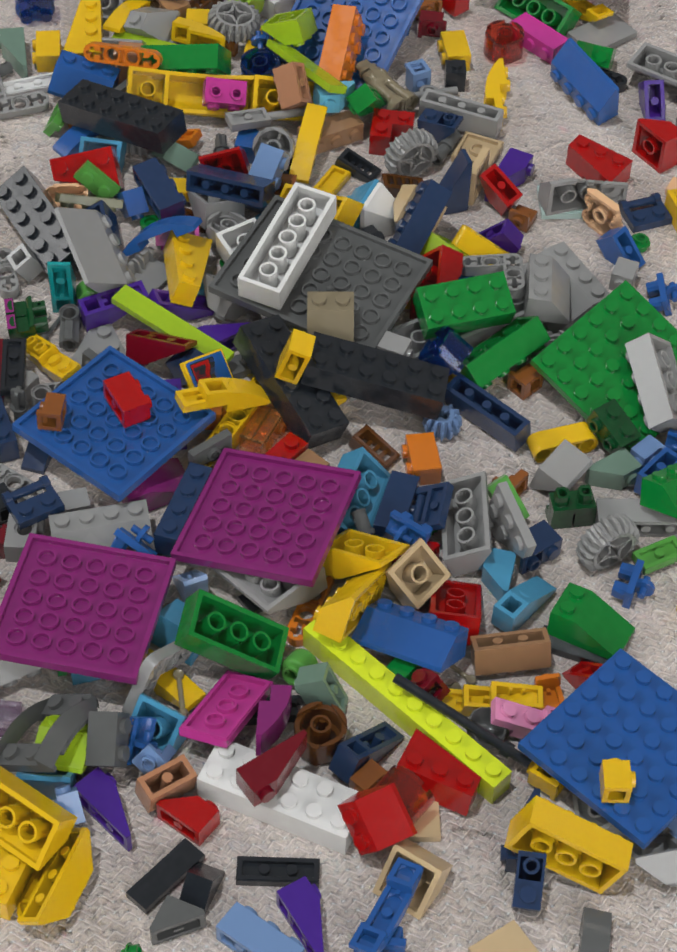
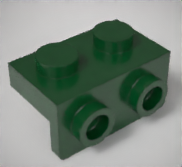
(612, 427)

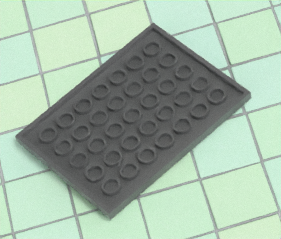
(348, 259)

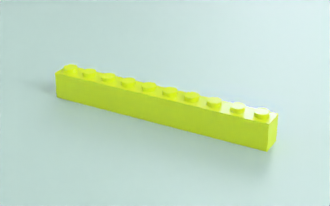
(407, 711)

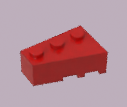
(103, 158)
(596, 161)
(442, 773)

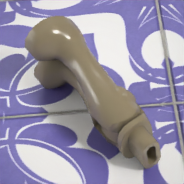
(394, 94)

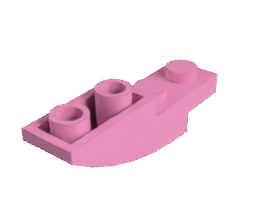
(516, 717)

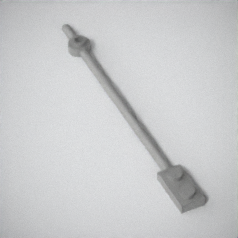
(261, 118)

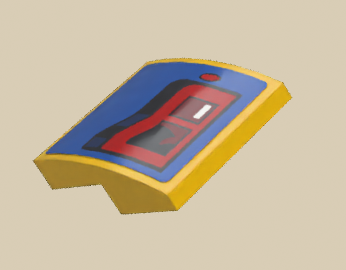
(205, 366)

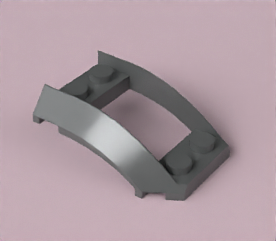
(42, 757)

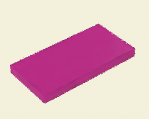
(226, 709)

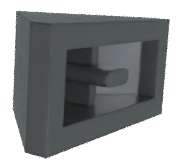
(176, 919)

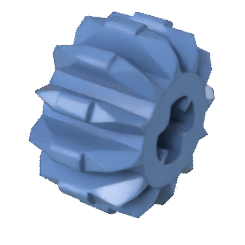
(446, 424)

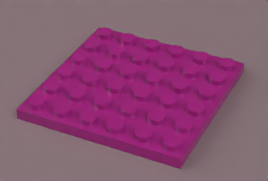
(267, 516)
(83, 607)

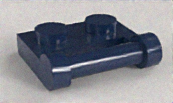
(645, 218)
(433, 504)
(35, 508)

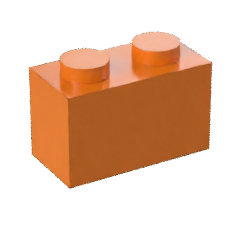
(422, 457)

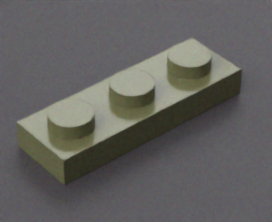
(69, 200)

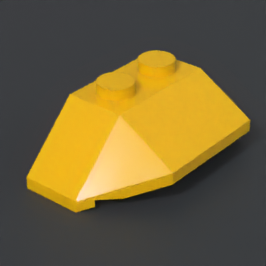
(59, 884)

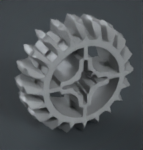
(234, 20)
(411, 153)
(607, 542)

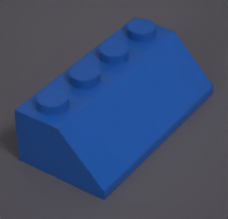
(585, 82)
(411, 635)

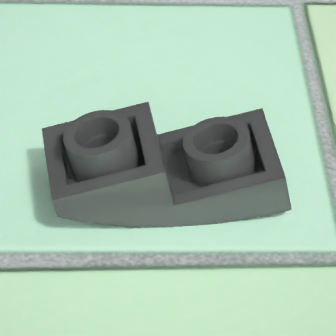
(595, 930)

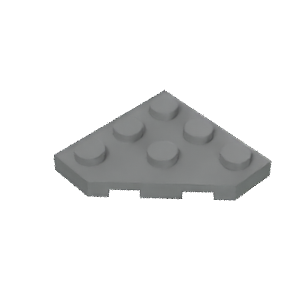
(98, 340)
(508, 522)

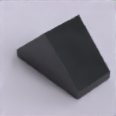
(201, 885)

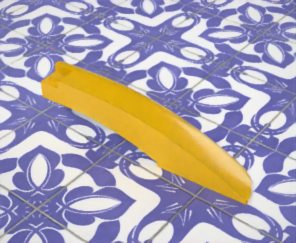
(186, 90)

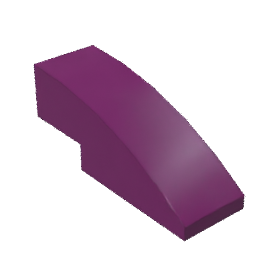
(273, 717)

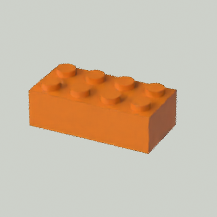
(342, 42)

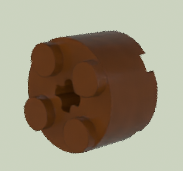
(325, 731)

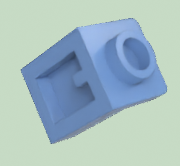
(152, 758)

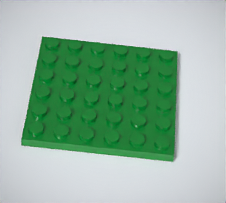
(590, 357)

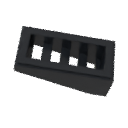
(349, 160)

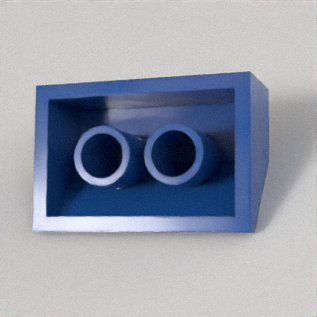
(73, 68)

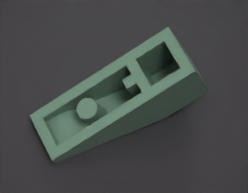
(14, 49)

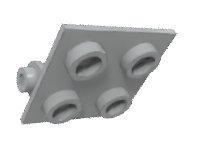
(148, 269)

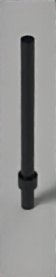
(505, 748)

